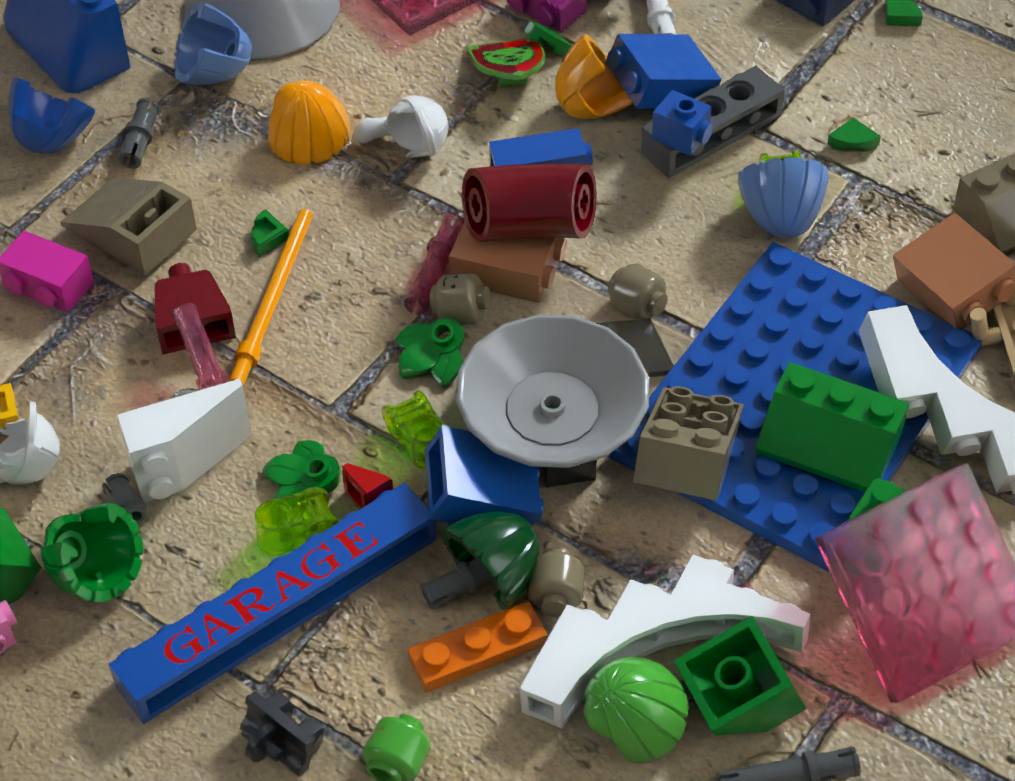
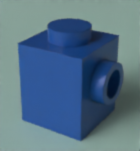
(682, 123)

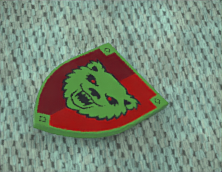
(508, 60)

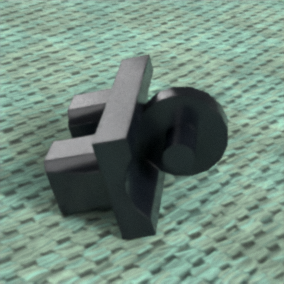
(274, 733)

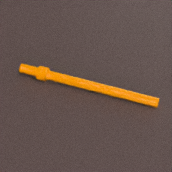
(249, 349)

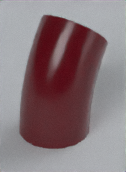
(529, 201)

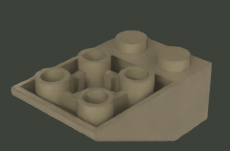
(134, 221)
(688, 442)

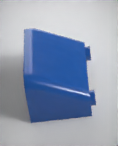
(70, 39)

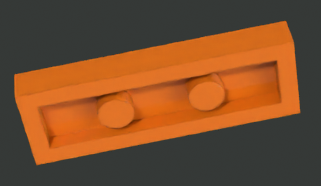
(477, 646)

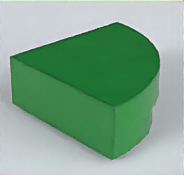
(902, 13)
(549, 36)
(854, 135)
(267, 233)

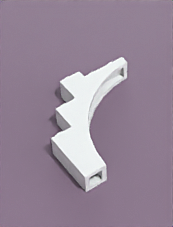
(958, 414)
(644, 623)

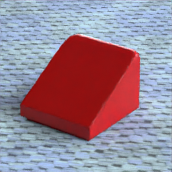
(363, 484)

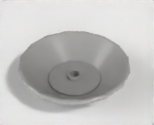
(277, 25)
(560, 365)

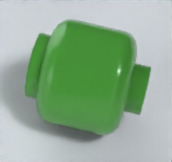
(396, 749)

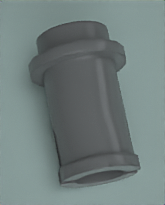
(124, 496)

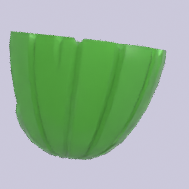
(637, 707)

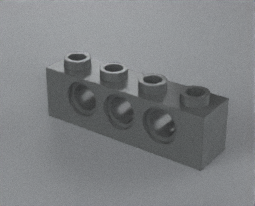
(737, 110)

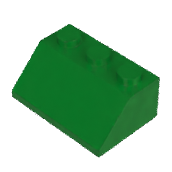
(831, 427)

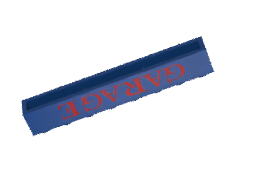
(272, 602)

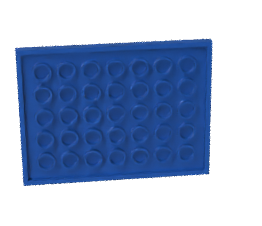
(803, 316)

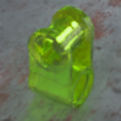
(413, 425)
(293, 520)

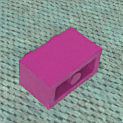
(45, 271)

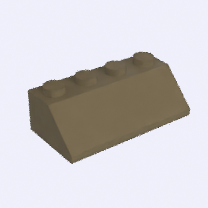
(988, 202)

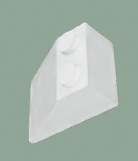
(183, 437)

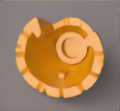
(586, 84)
(307, 123)

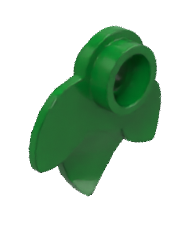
(429, 353)
(303, 469)

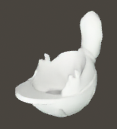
(413, 122)
(29, 450)

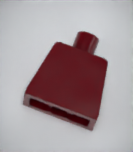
(190, 287)

